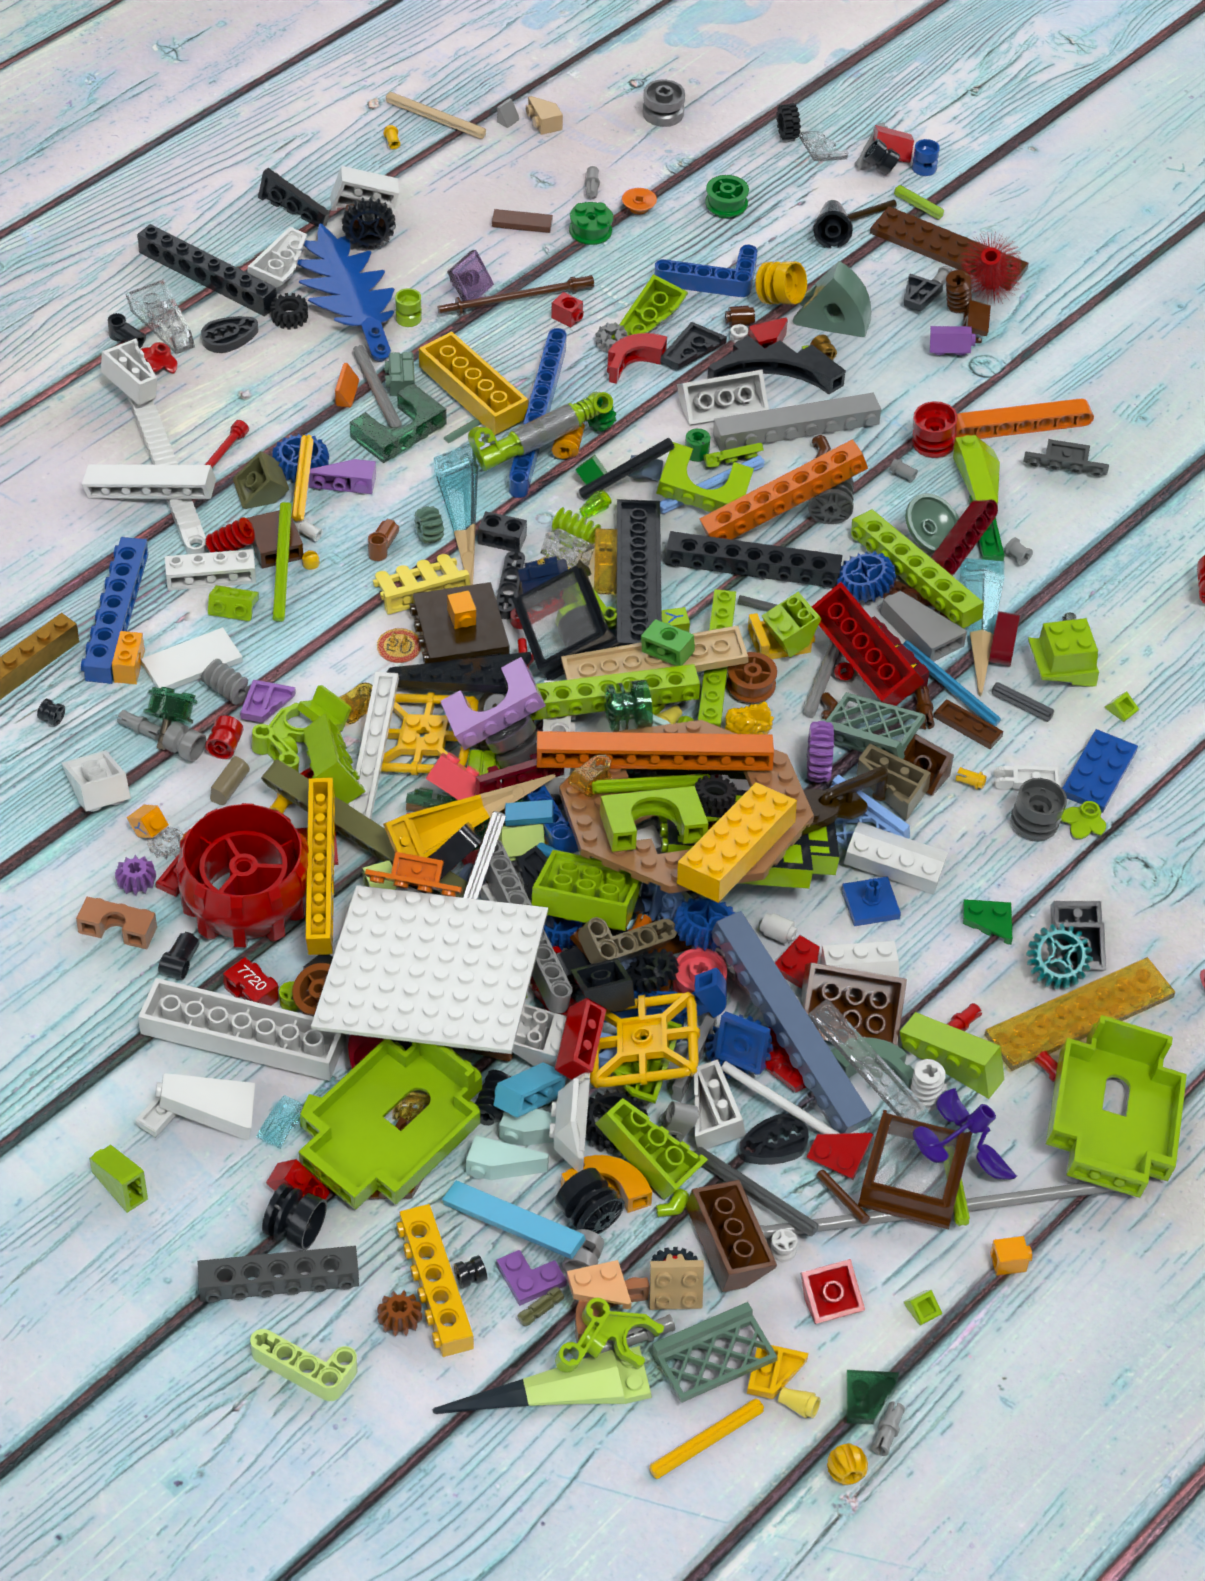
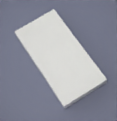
(189, 659)

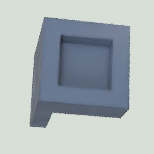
(651, 471)

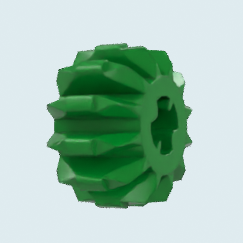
(604, 420)

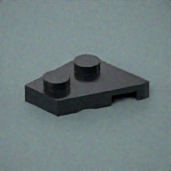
(920, 292)

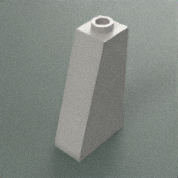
(922, 626)

